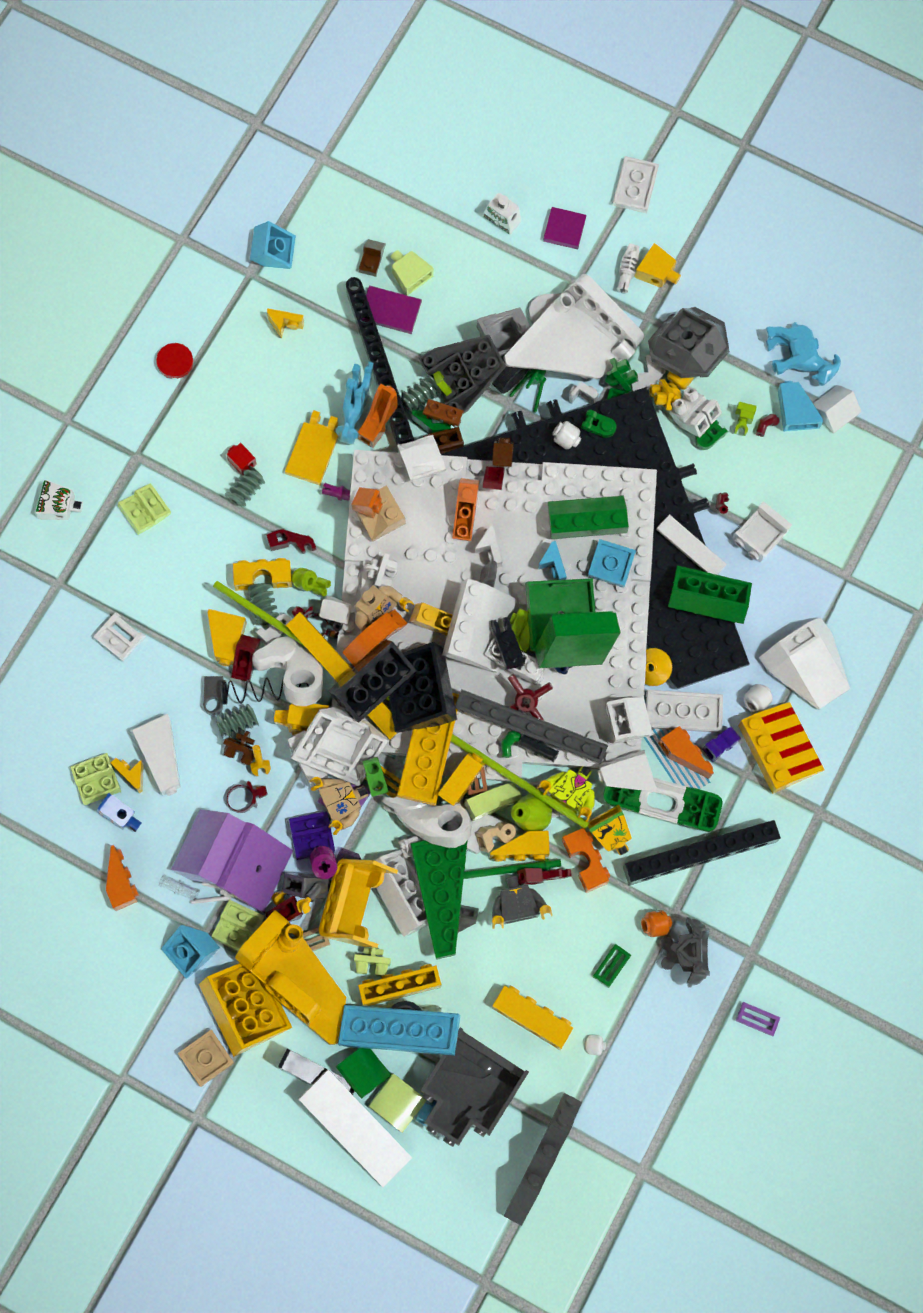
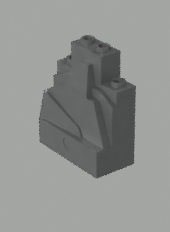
(470, 1090)

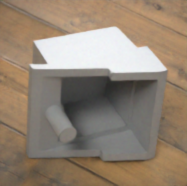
(504, 328)

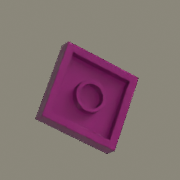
(564, 228)

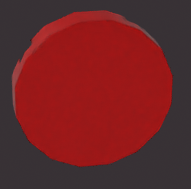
(174, 360)

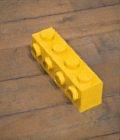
(399, 986)

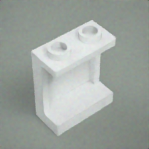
(762, 532)

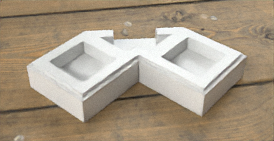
(652, 376)

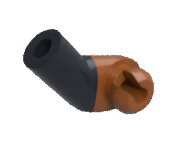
(334, 628)

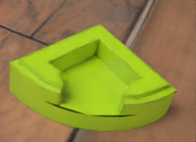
(441, 383)

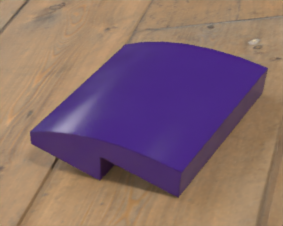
(311, 832)

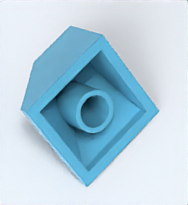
(189, 949)

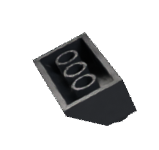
(372, 680)

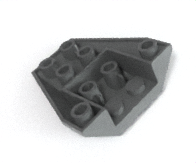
(466, 367)

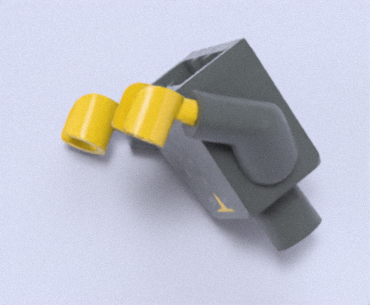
(302, 886)
(518, 904)

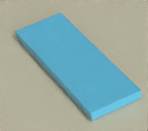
(399, 1030)

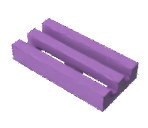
(742, 1013)

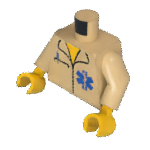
(376, 603)
(340, 801)

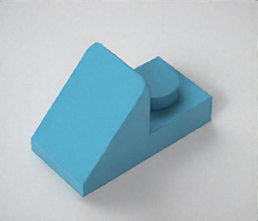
(553, 558)

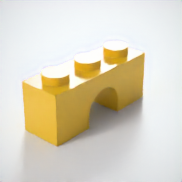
(246, 572)

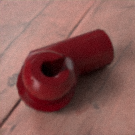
(766, 421)
(720, 505)

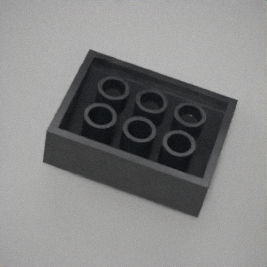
(426, 695)

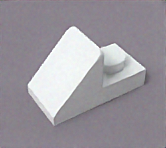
(489, 542)
(335, 610)

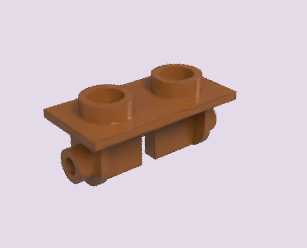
(440, 411)

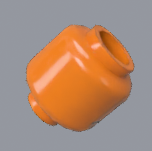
(656, 923)

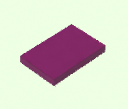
(393, 309)

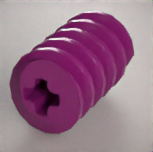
(323, 870)

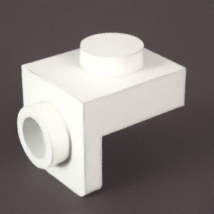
(586, 392)

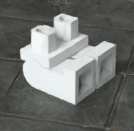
(694, 410)

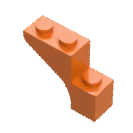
(381, 410)

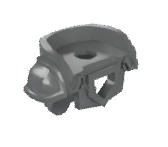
(689, 952)

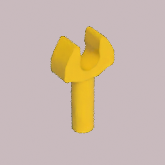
(259, 762)

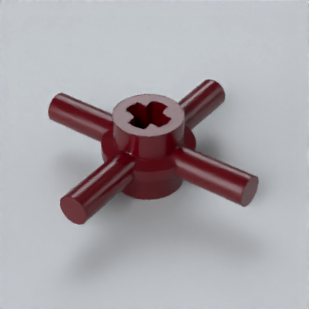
(528, 693)

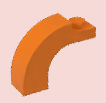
(373, 636)

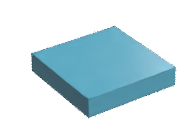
(611, 563)

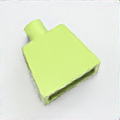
(410, 271)

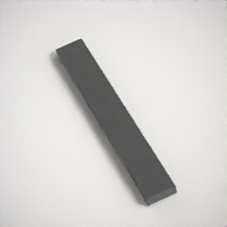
(531, 726)

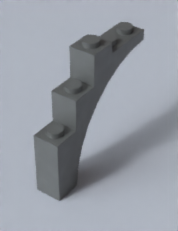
(543, 1159)

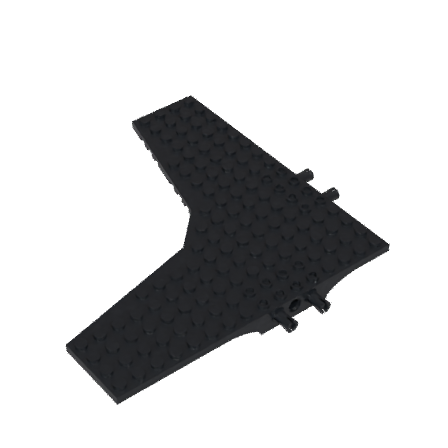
(694, 642)

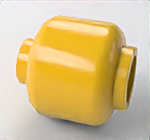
(676, 381)

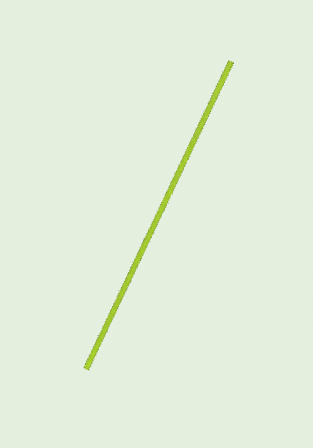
(454, 739)

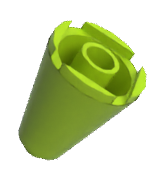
(531, 814)

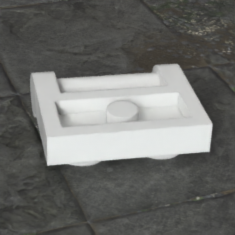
(115, 641)

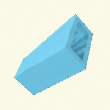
(797, 408)

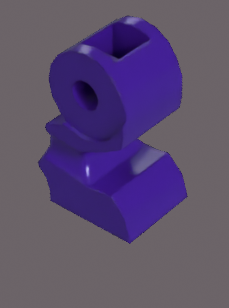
(722, 743)

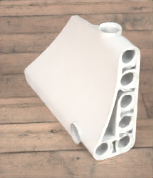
(577, 334)

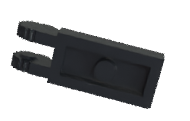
(507, 645)

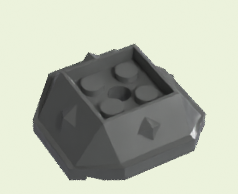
(689, 343)

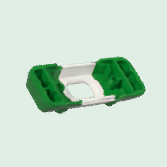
(693, 806)

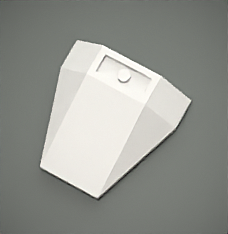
(808, 664)

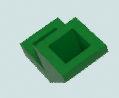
(426, 423)

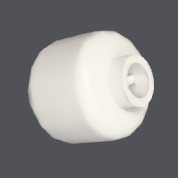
(566, 435)
(758, 698)

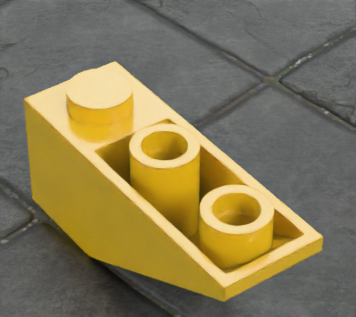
(431, 618)
(529, 845)

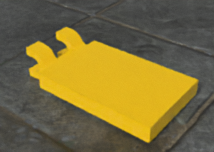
(313, 450)

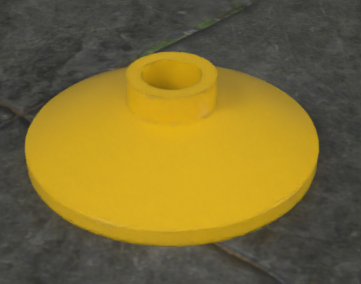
(662, 667)

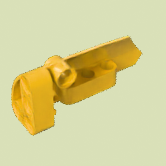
(294, 975)

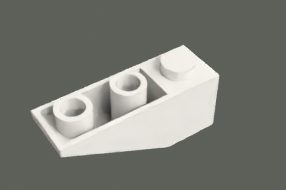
(529, 672)

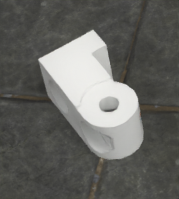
(272, 632)

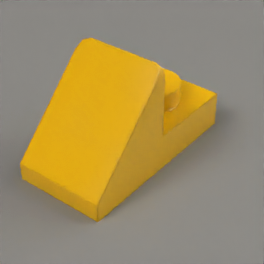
(280, 319)
(134, 776)

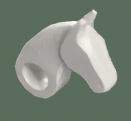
(299, 666)
(428, 819)

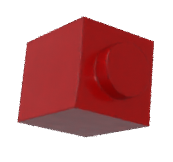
(241, 458)

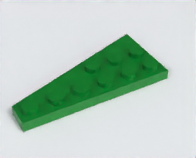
(441, 886)

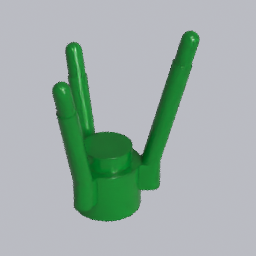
(534, 376)

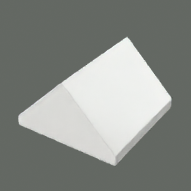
(837, 407)

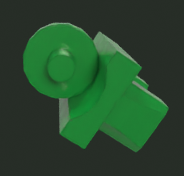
(619, 376)

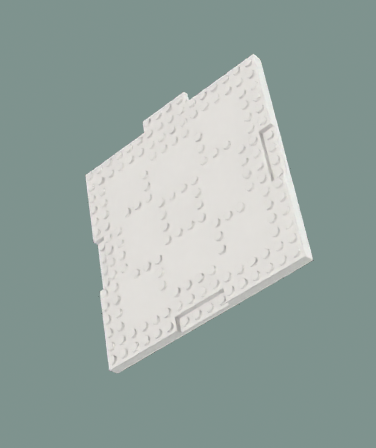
(436, 564)

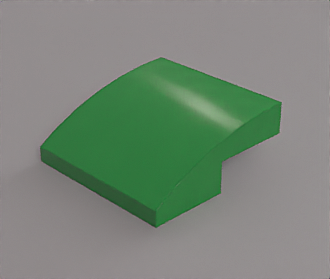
(363, 1071)

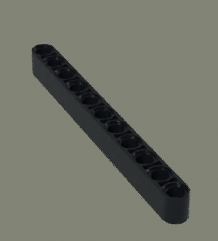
(380, 360)

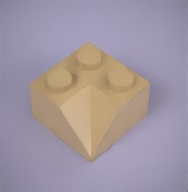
(388, 518)

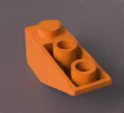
(465, 509)
(681, 750)
(118, 885)

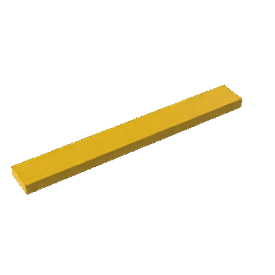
(336, 666)

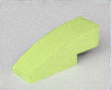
(492, 800)

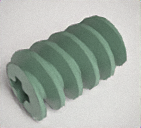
(419, 393)
(245, 486)
(261, 599)
(236, 720)

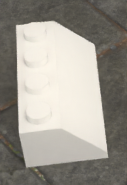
(403, 894)

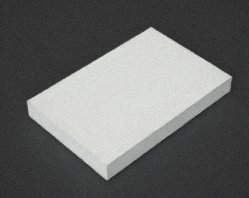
(635, 184)

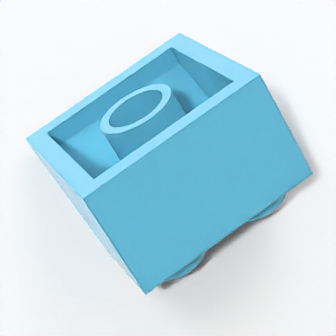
(272, 246)

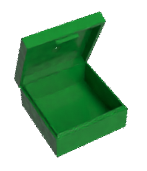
(569, 638)

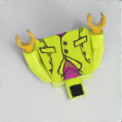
(571, 791)

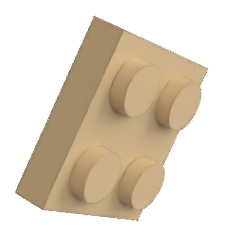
(206, 1058)

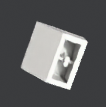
(628, 719)

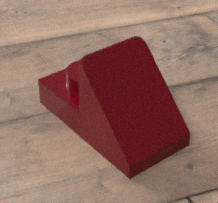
(287, 909)

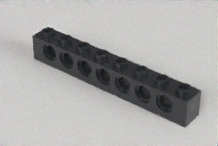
(701, 852)

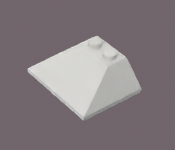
(339, 745)

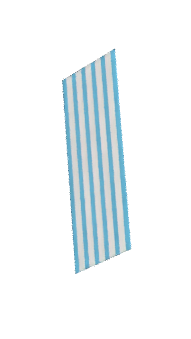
(677, 772)

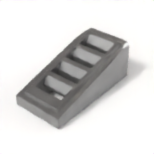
(488, 574)

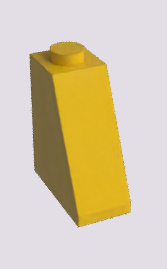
(225, 634)
(462, 779)

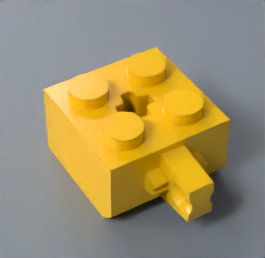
(297, 717)

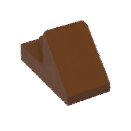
(371, 257)

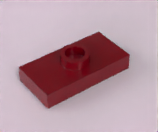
(493, 477)

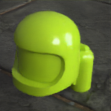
(307, 581)

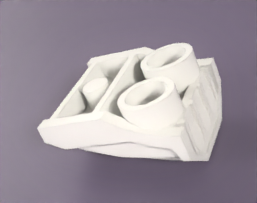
(422, 458)

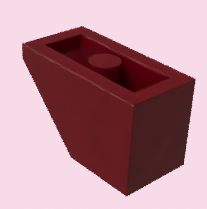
(242, 663)

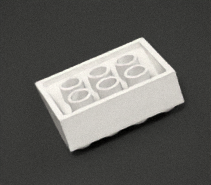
(471, 623)

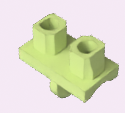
(363, 960)

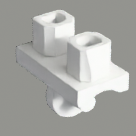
(385, 564)

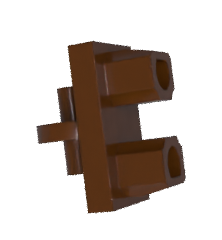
(233, 745)

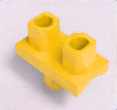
(664, 394)

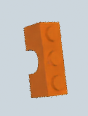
(581, 844)

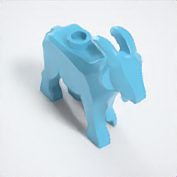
(803, 352)
(354, 402)

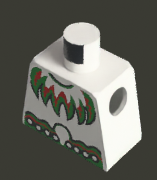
(503, 213)
(56, 502)

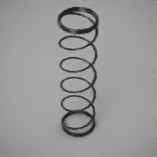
(224, 689)

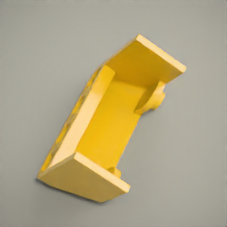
(348, 900)

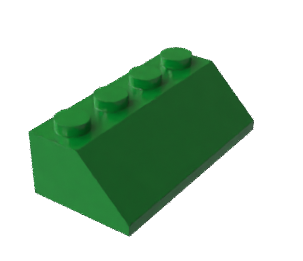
(588, 517)
(710, 595)

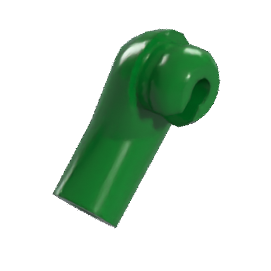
(508, 741)

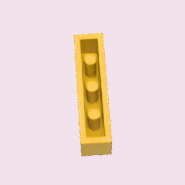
(532, 1017)

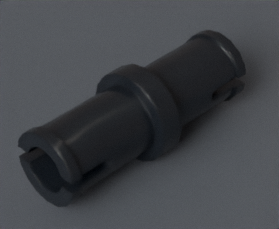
(538, 748)

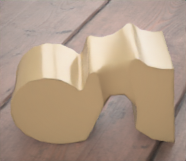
(501, 832)

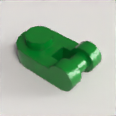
(605, 428)
(708, 439)

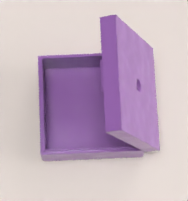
(226, 854)

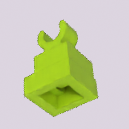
(746, 415)

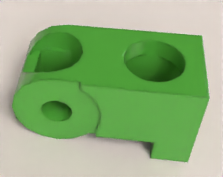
(375, 776)

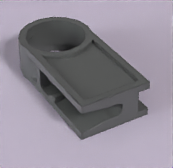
(212, 690)

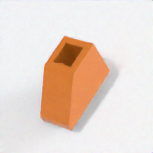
(367, 502)

